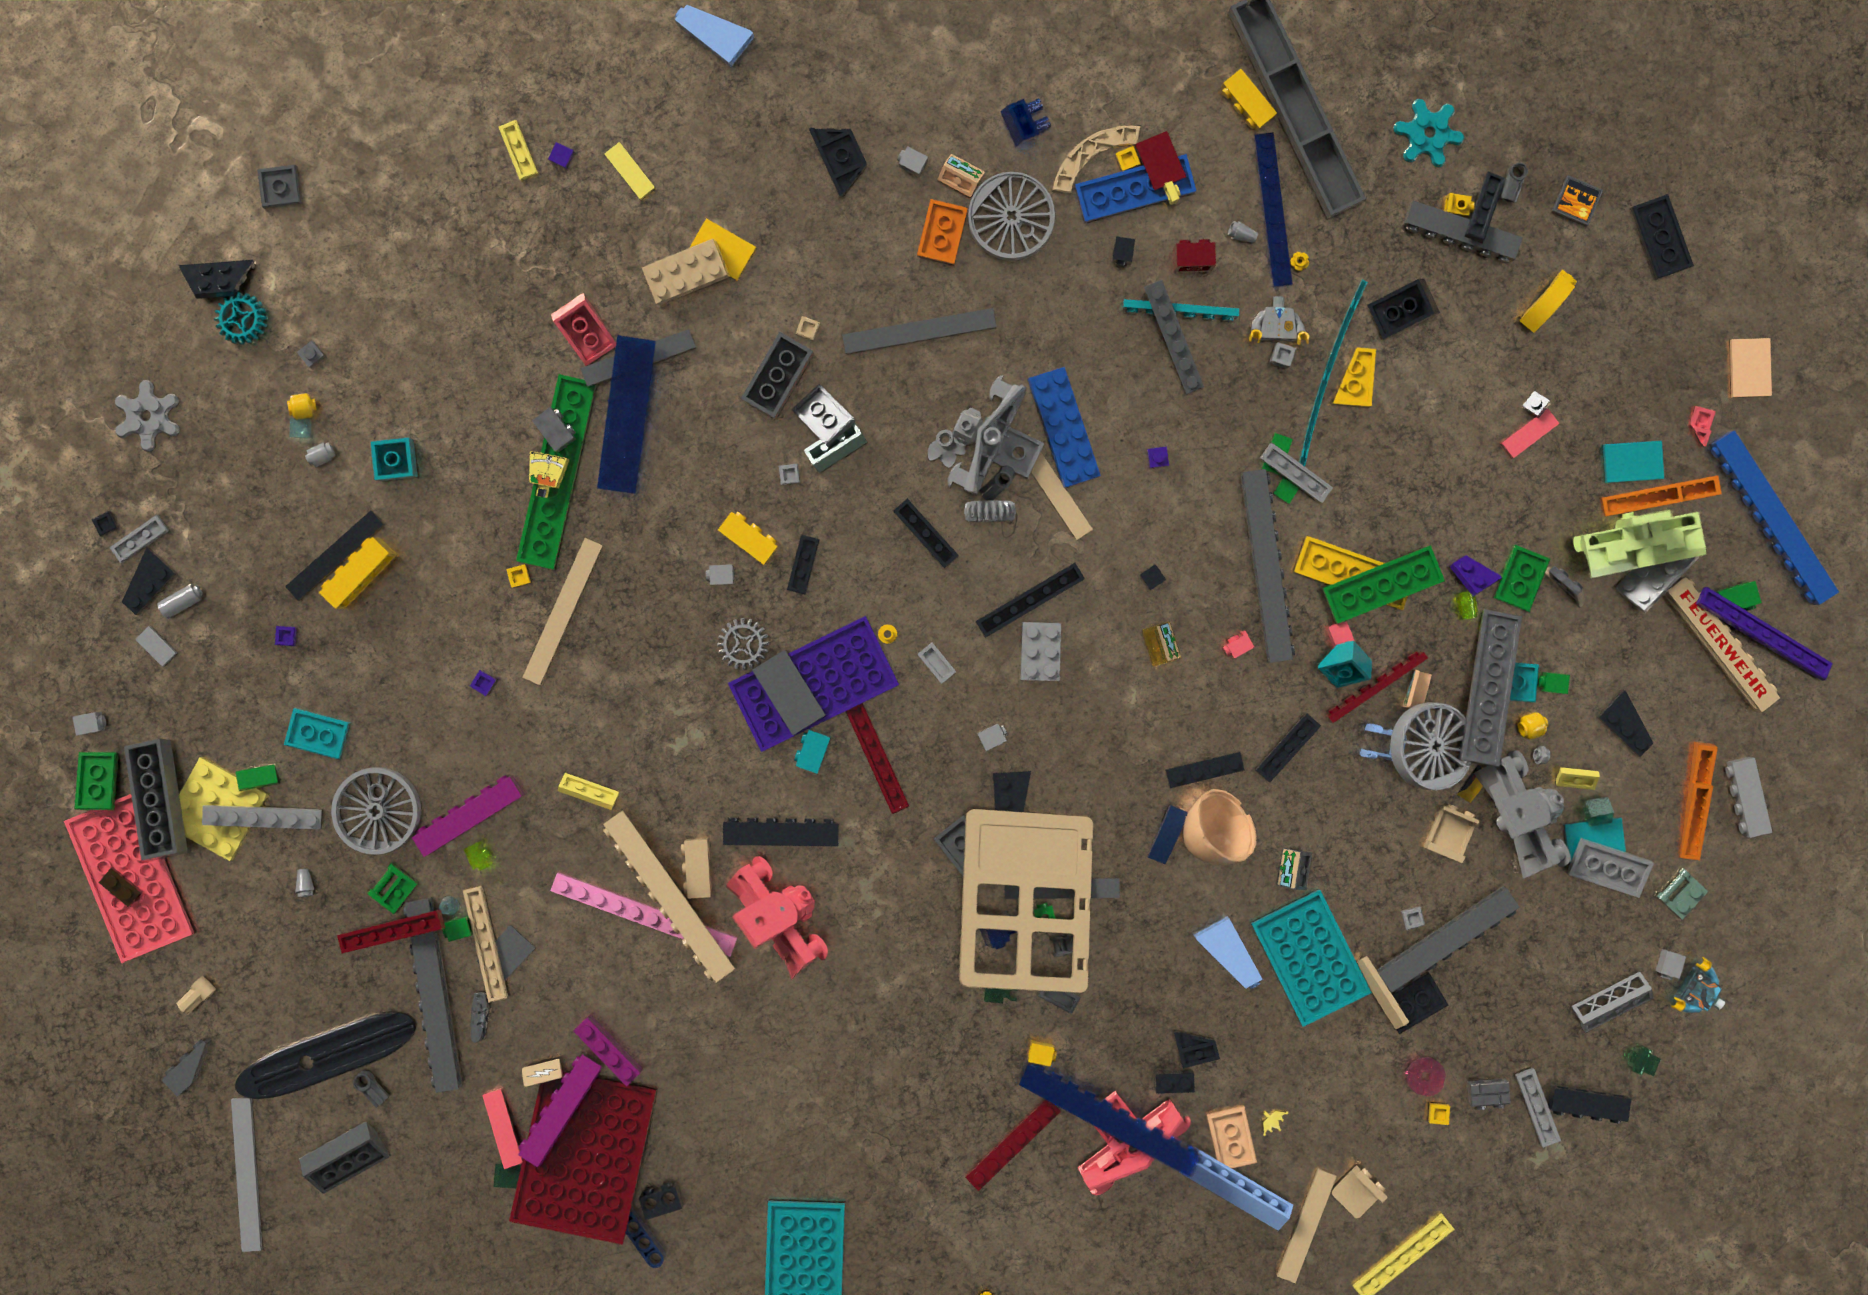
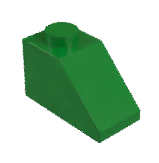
(1743, 595)

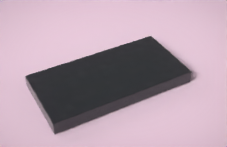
(1662, 236)

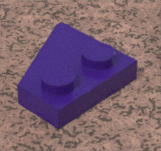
(1474, 575)

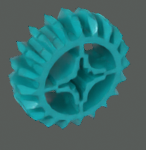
(225, 322)

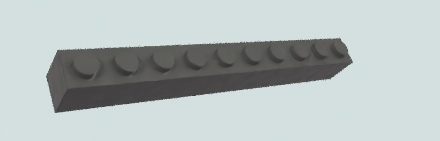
(1266, 565)
(434, 1003)

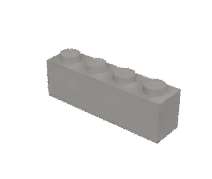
(1748, 797)

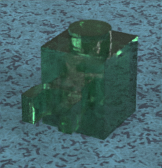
(997, 995)

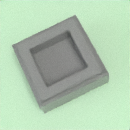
(789, 474)
(1413, 918)

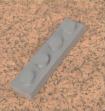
(1296, 473)
(1537, 1107)

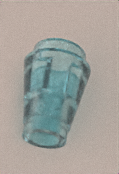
(452, 904)

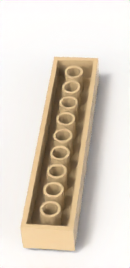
(669, 896)

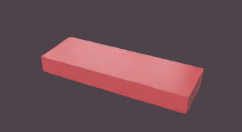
(1529, 433)

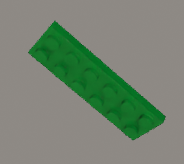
(1383, 584)

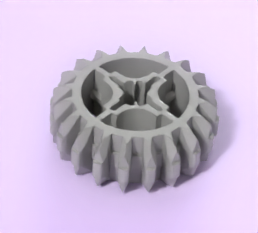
(989, 511)
(733, 630)

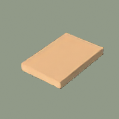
(1750, 367)
(1232, 1137)

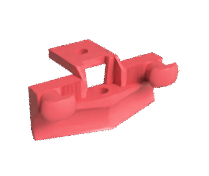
(1116, 1160)

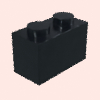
(1174, 1081)

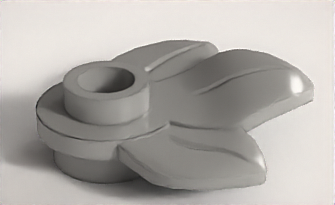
(945, 451)

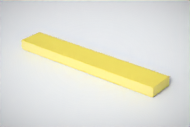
(1404, 1256)

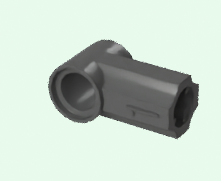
(1513, 184)
(997, 483)
(372, 1090)

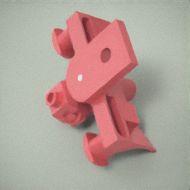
(776, 915)

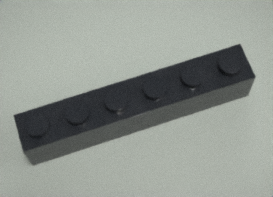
(1030, 600)
(781, 832)

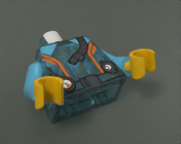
(1699, 990)

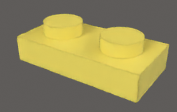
(1577, 778)

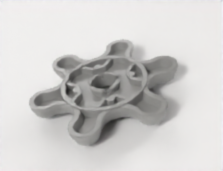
(159, 418)

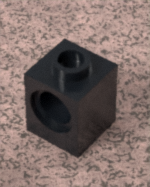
(1123, 251)

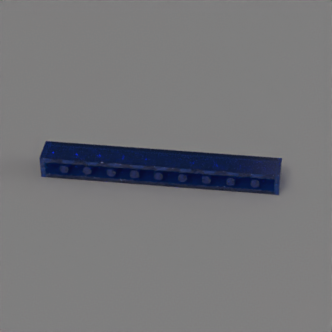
(1111, 1120)

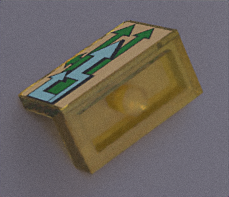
(1161, 644)

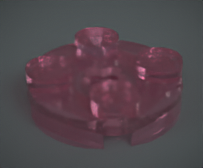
(1427, 1065)

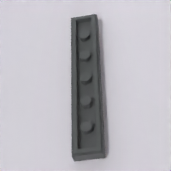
(664, 349)
(1099, 889)

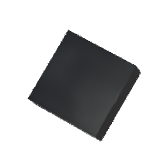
(105, 523)
(1152, 577)

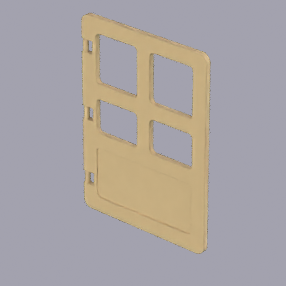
(1028, 854)

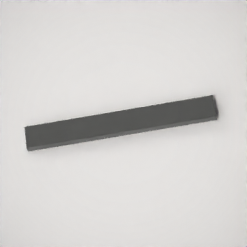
(919, 331)

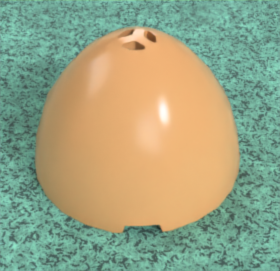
(1219, 829)

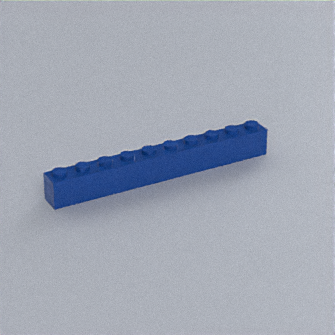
(1774, 518)

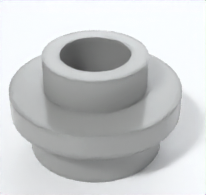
(1541, 755)

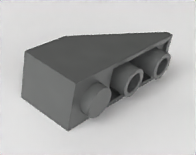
(187, 1071)

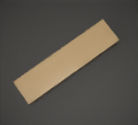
(1382, 993)

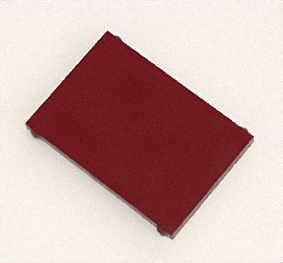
(1160, 160)

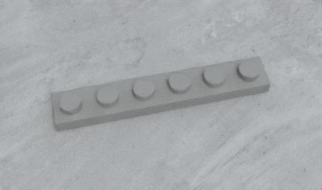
(261, 817)

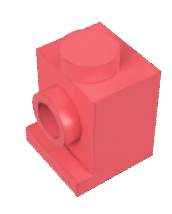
(1238, 645)

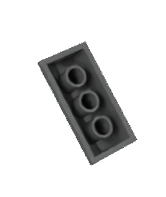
(343, 1158)

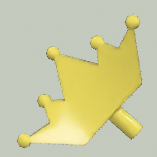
(1272, 1121)

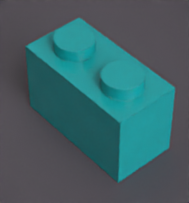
(813, 751)

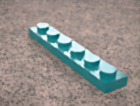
(1189, 311)

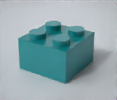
(394, 459)

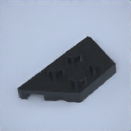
(840, 155)
(216, 278)

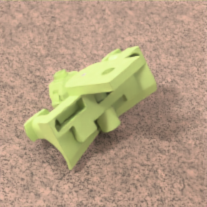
(1631, 543)

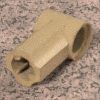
(199, 992)

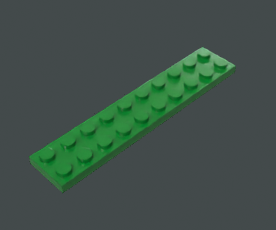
(548, 515)

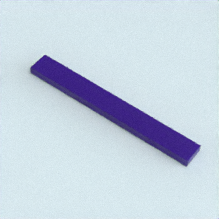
(1764, 633)

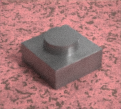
(311, 354)

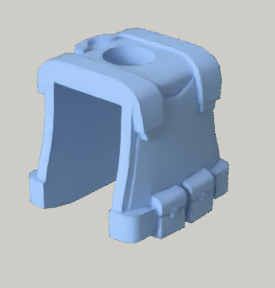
(1372, 754)

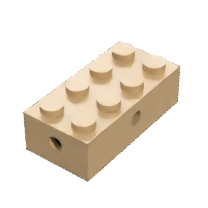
(686, 272)

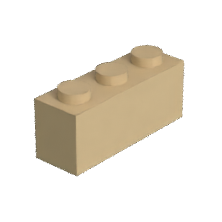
(697, 868)

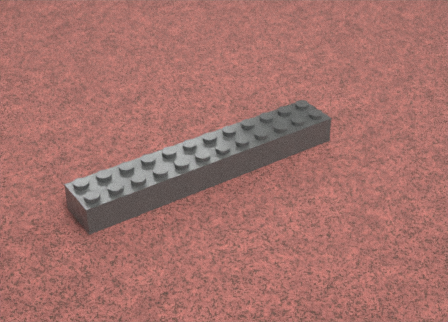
(1297, 106)

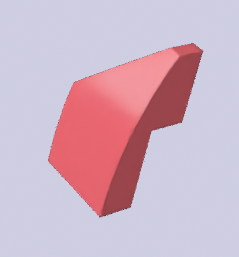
(1701, 423)

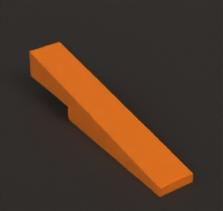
(1661, 495)
(1698, 800)

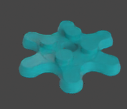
(1419, 141)

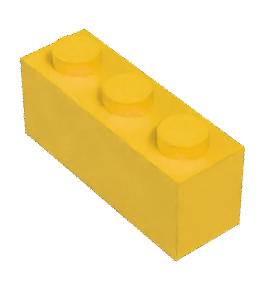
(1248, 100)
(748, 537)

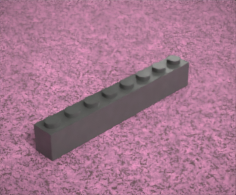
(1447, 939)

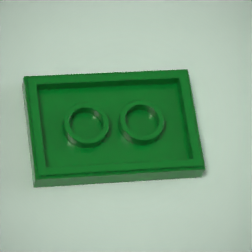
(1521, 578)
(96, 781)

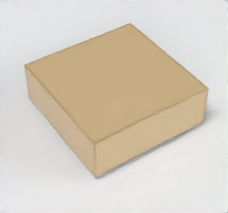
(808, 328)

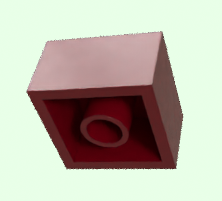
(1194, 256)

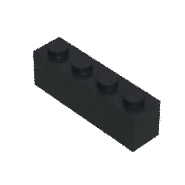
(926, 533)
(1589, 1103)

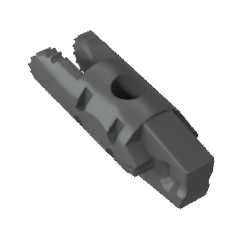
(479, 1017)

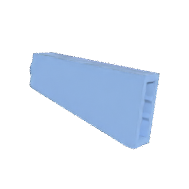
(716, 34)
(1227, 948)

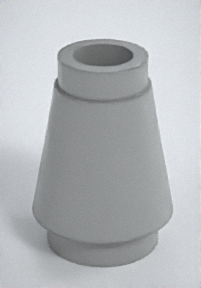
(1241, 232)
(304, 883)

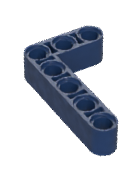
(644, 1232)

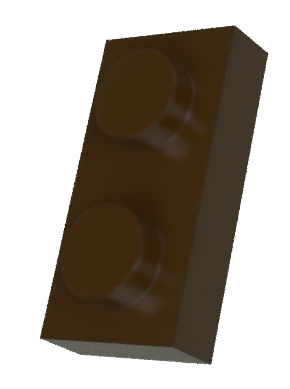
(120, 887)

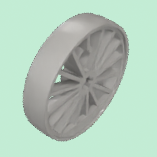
(985, 190)
(1431, 746)
(373, 846)

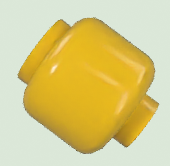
(301, 406)
(1532, 726)

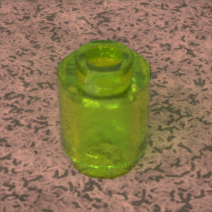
(1467, 605)

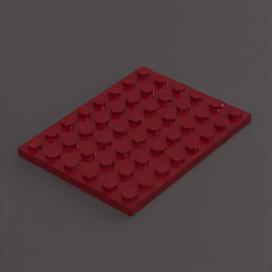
(593, 1166)

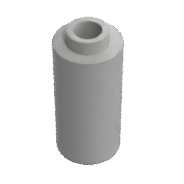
(180, 601)

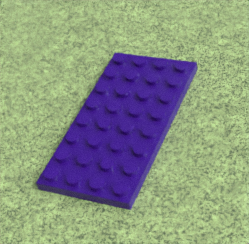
(837, 668)

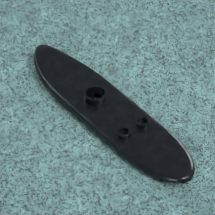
(332, 1055)

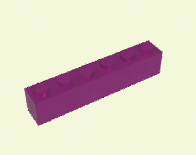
(468, 815)
(560, 1110)

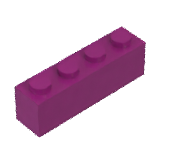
(608, 1050)

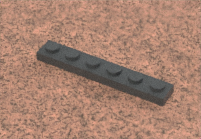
(1173, 336)

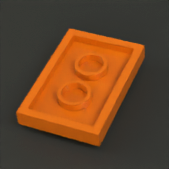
(942, 232)

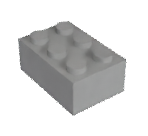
(1040, 651)

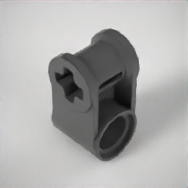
(1066, 942)

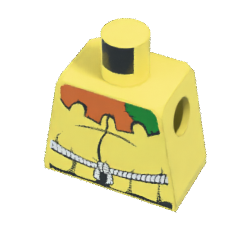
(546, 471)

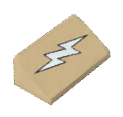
(542, 1073)

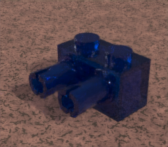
(1020, 122)
(996, 938)

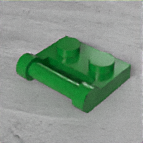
(397, 892)

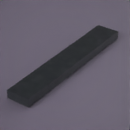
(334, 555)

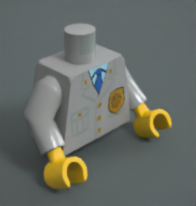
(1278, 324)

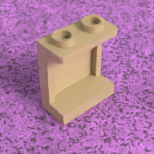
(1451, 832)

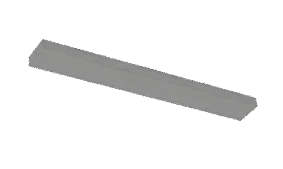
(246, 1174)

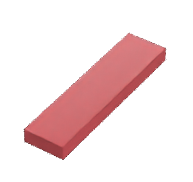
(502, 1128)

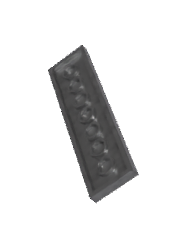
(1491, 688)

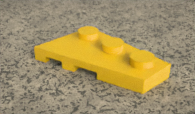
(1358, 380)

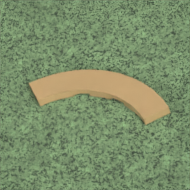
(1088, 149)

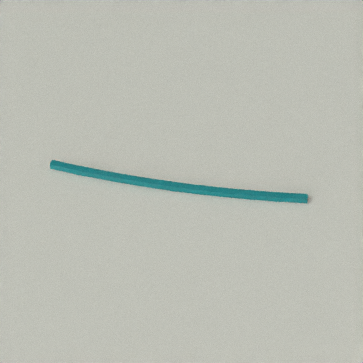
(1327, 372)

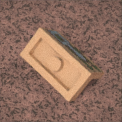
(960, 175)
(1416, 688)

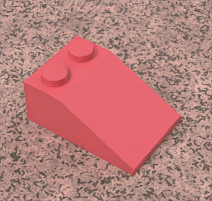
(584, 329)

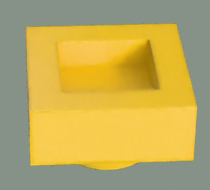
(1127, 159)
(518, 576)
(1439, 1113)

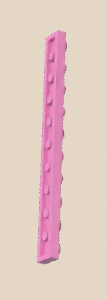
(627, 908)

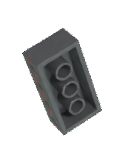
(777, 375)

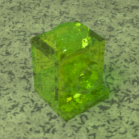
(478, 855)

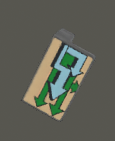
(1294, 869)

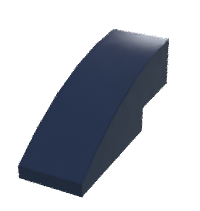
(1167, 834)

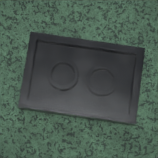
(1419, 1000)

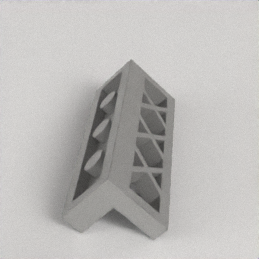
(1613, 1008)

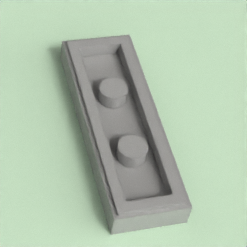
(139, 539)

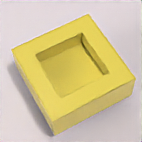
(1172, 192)

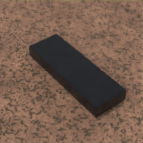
(803, 564)

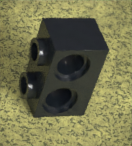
(663, 1205)

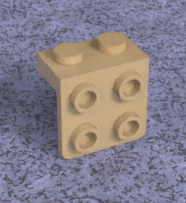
(1358, 1191)

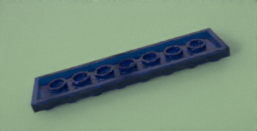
(626, 414)

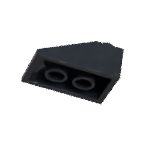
(1403, 308)

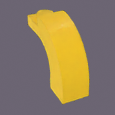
(1549, 301)

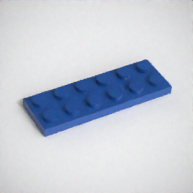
(1126, 191)
(1064, 427)

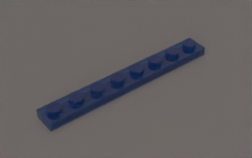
(1273, 210)

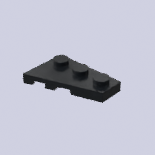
(147, 581)

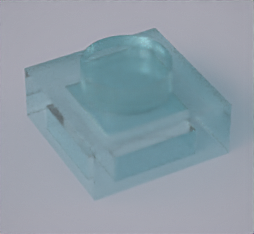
(300, 428)

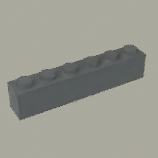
(1453, 229)

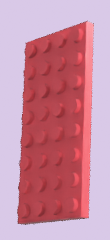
(111, 840)

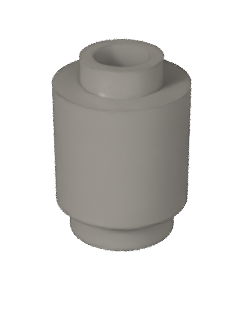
(320, 454)

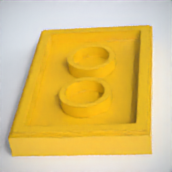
(734, 250)

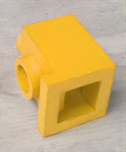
(1451, 204)

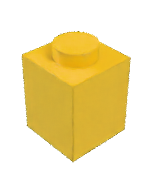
(1041, 1053)

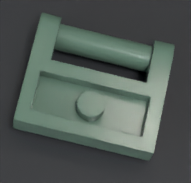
(1686, 898)

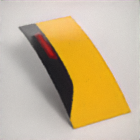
(1471, 787)

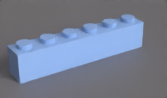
(1242, 1192)

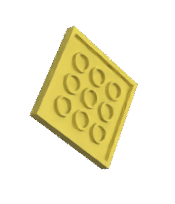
(215, 786)

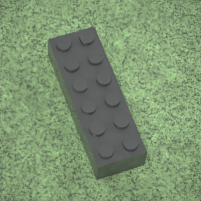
(155, 799)

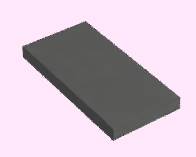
(788, 692)

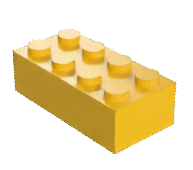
(357, 573)

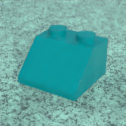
(1346, 665)

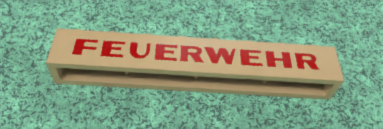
(1722, 646)

